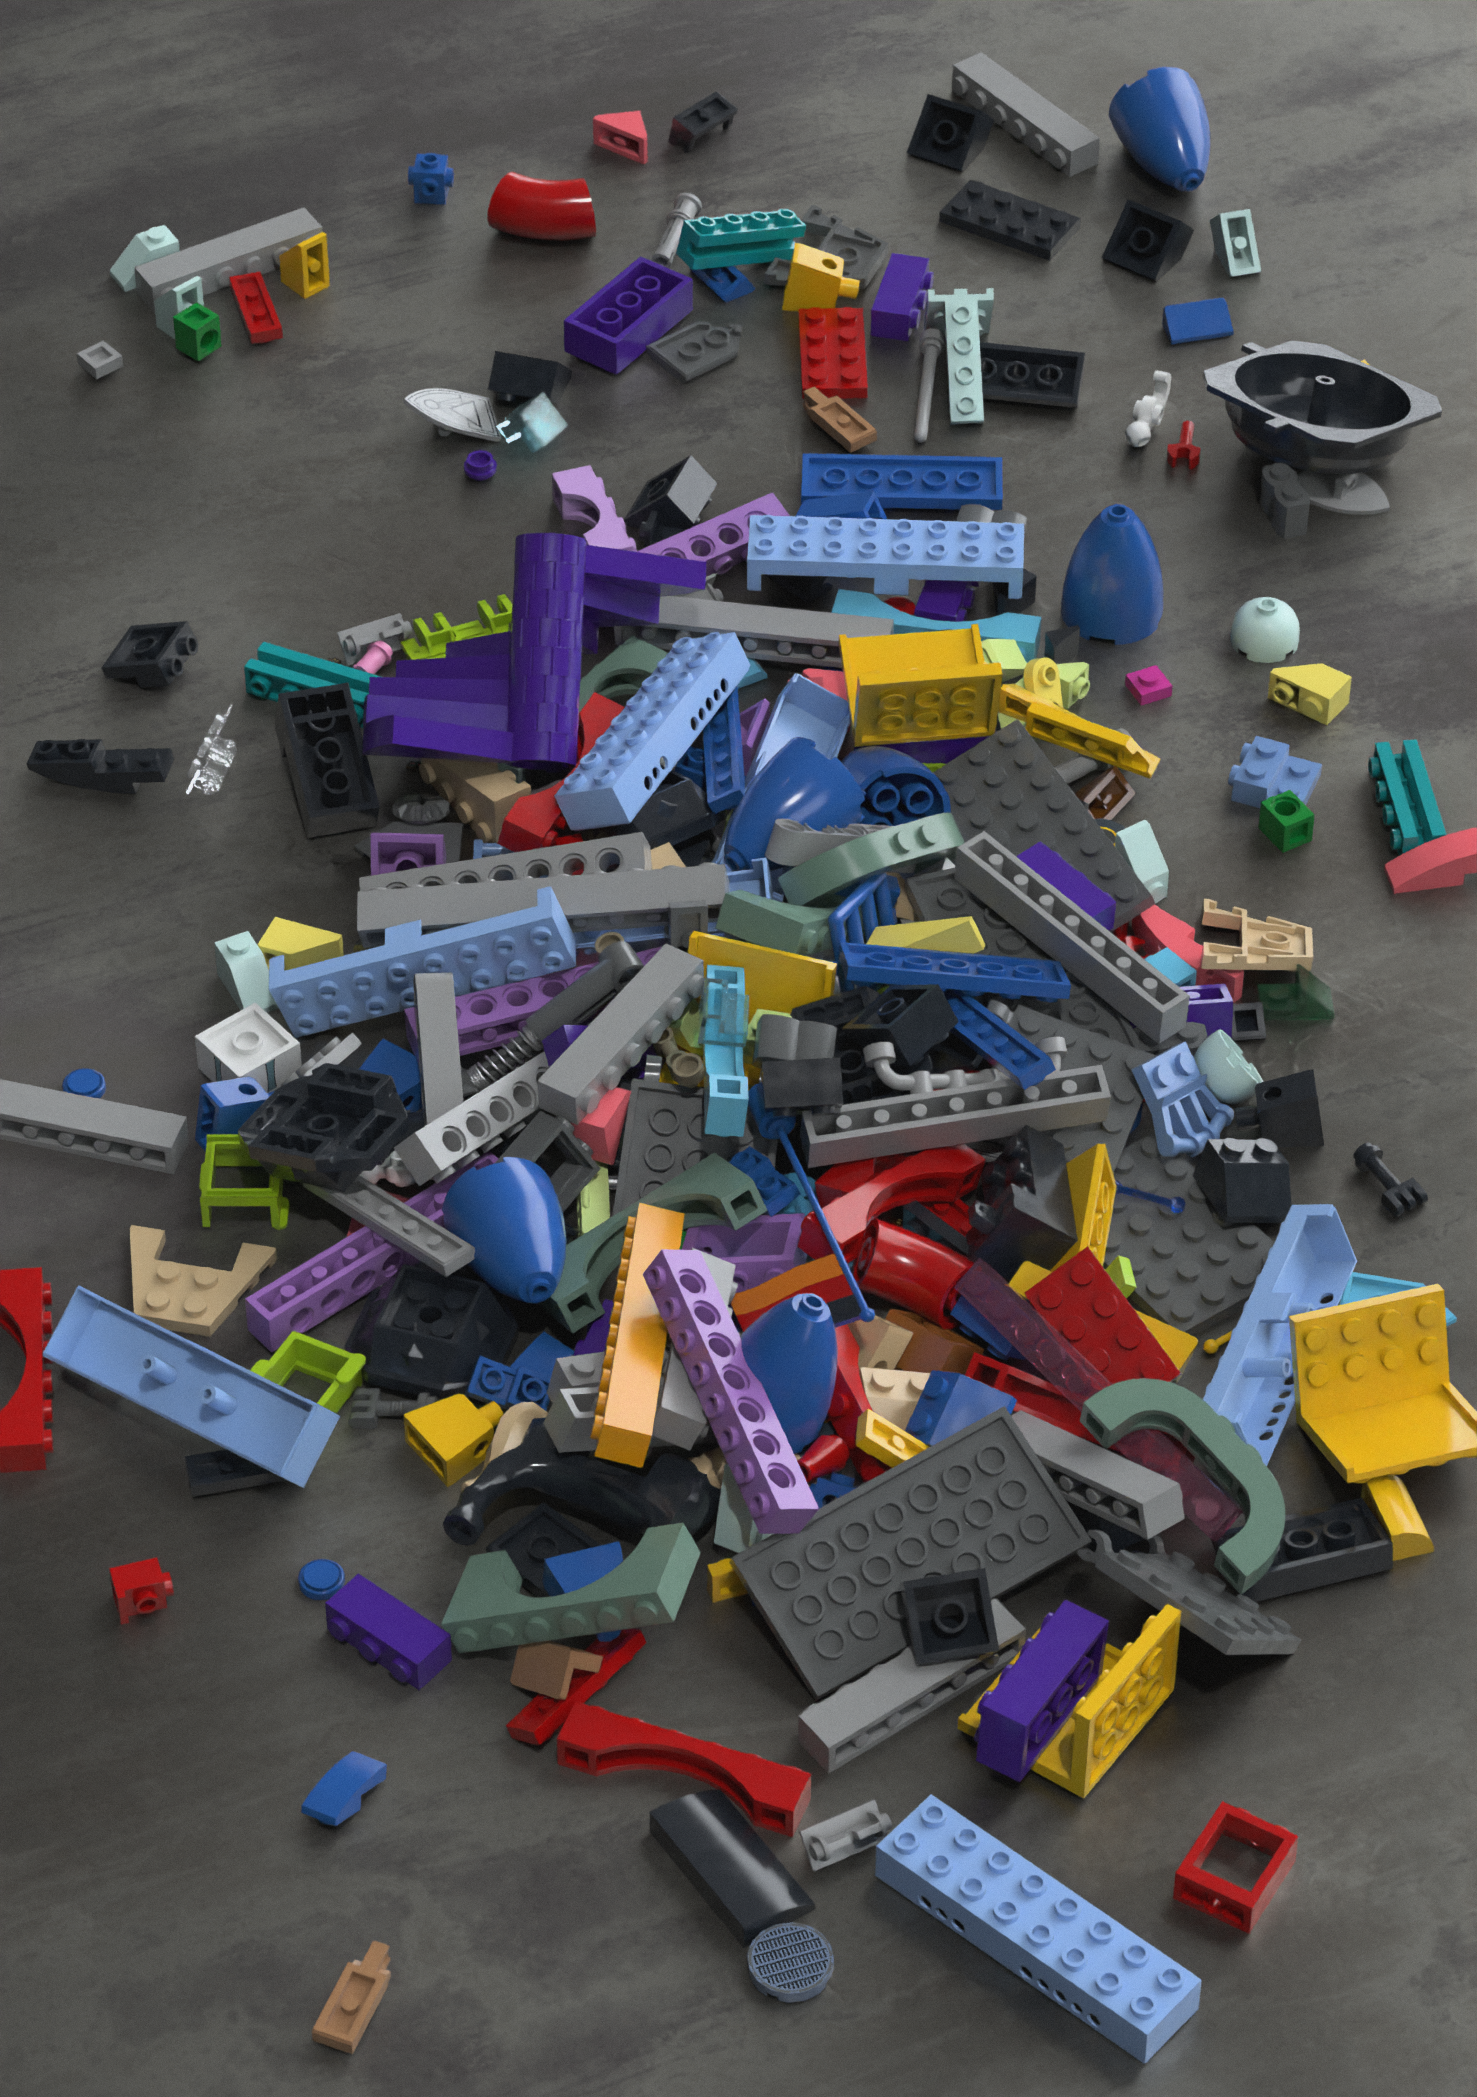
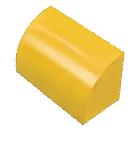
(1397, 1515)

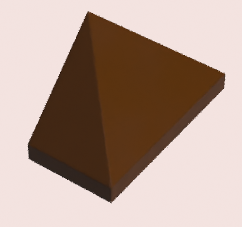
(1106, 794)

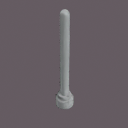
(931, 345)

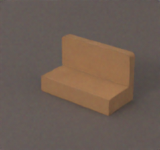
(549, 1665)

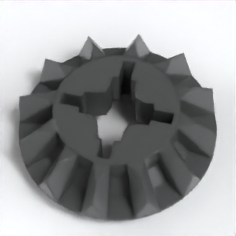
(420, 808)

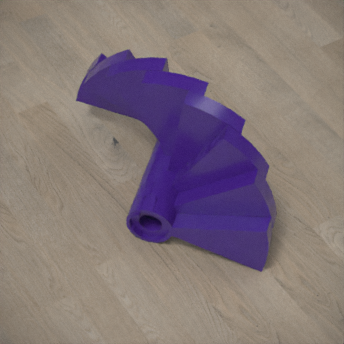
(519, 689)

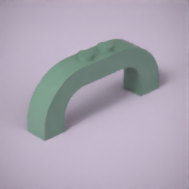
(879, 852)
(1213, 1442)

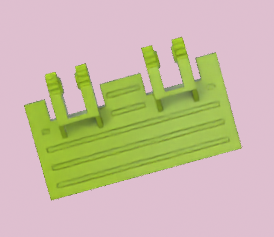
(435, 643)

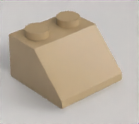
(893, 1392)

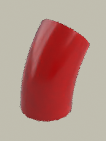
(542, 208)
(910, 1271)

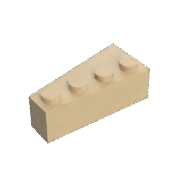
(476, 792)

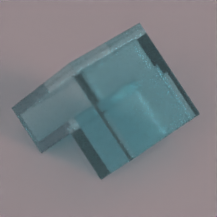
(534, 422)
(722, 1015)

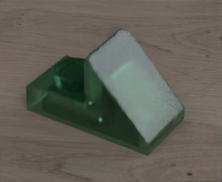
(1303, 1000)

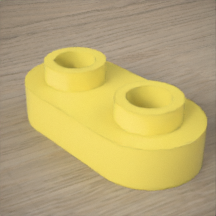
(1043, 679)

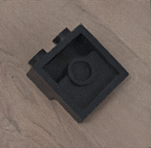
(152, 653)

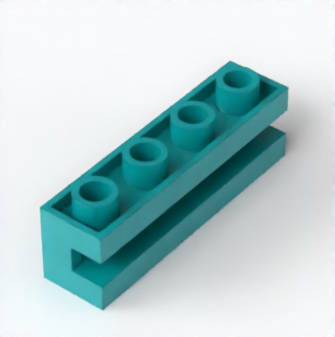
(739, 239)
(287, 670)
(1406, 796)

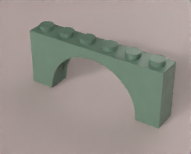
(780, 924)
(707, 1195)
(635, 1594)

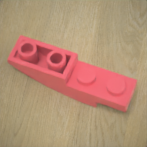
(1164, 930)

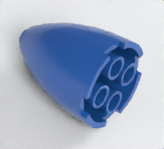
(1164, 126)
(1114, 580)
(793, 786)
(895, 786)
(513, 1225)
(795, 1360)

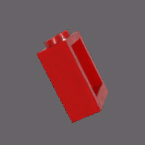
(1235, 1905)

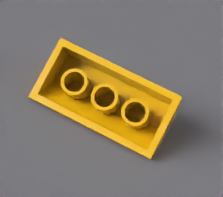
(1092, 1201)

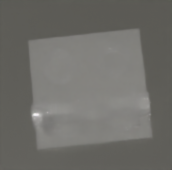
(216, 759)

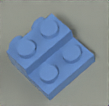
(1271, 771)

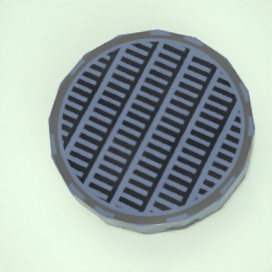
(790, 1962)

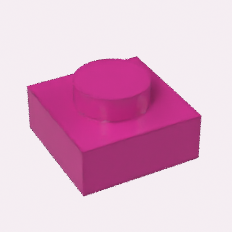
(1148, 685)

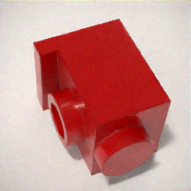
(140, 1588)

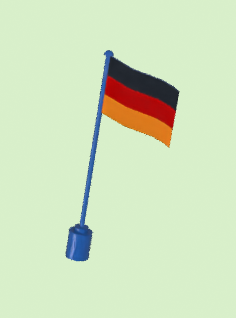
(824, 1277)

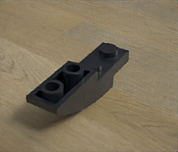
(93, 767)

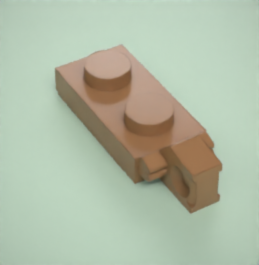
(838, 420)
(354, 2000)

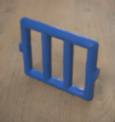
(849, 912)

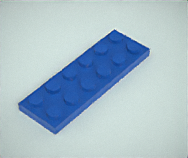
(906, 479)
(954, 970)

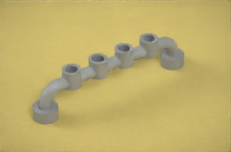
(882, 1054)

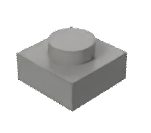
(99, 359)

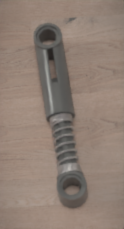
(572, 1006)

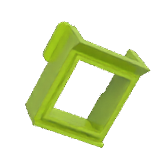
(227, 1151)
(317, 1360)

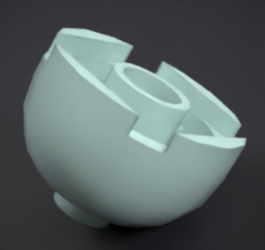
(1265, 630)
(1227, 1071)

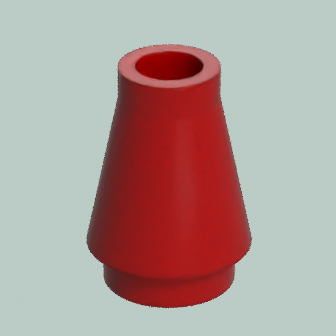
(823, 1457)

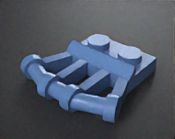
(1177, 1101)

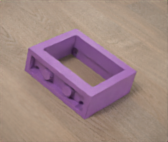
(757, 1249)

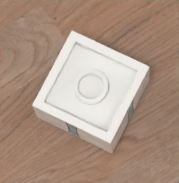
(248, 1046)

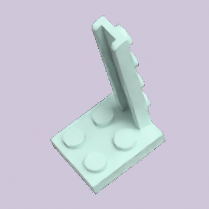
(962, 321)

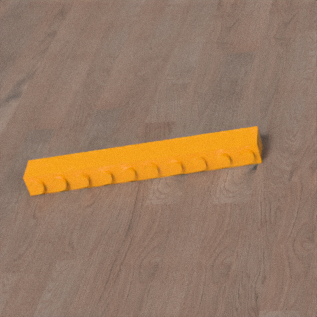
(634, 1342)

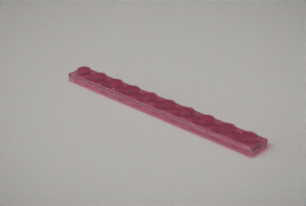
(1081, 1380)

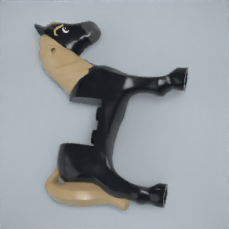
(527, 1458)

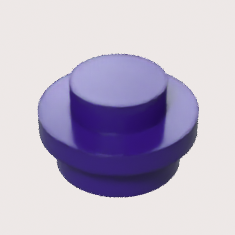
(480, 465)

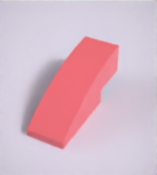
(1435, 863)

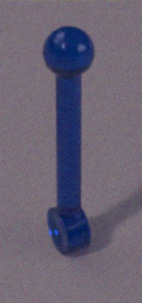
(1176, 1204)

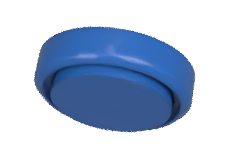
(85, 1083)
(321, 1579)

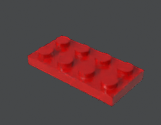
(833, 351)
(1100, 1321)

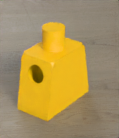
(816, 280)
(451, 1435)

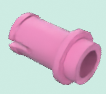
(377, 655)

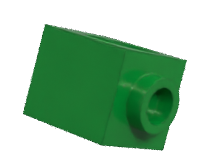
(197, 331)
(1286, 821)

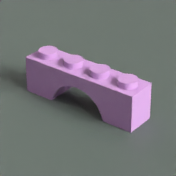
(583, 498)

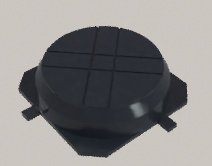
(1318, 407)

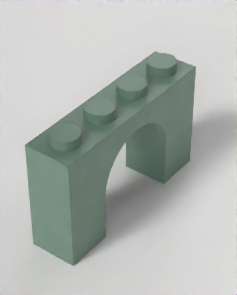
(621, 671)

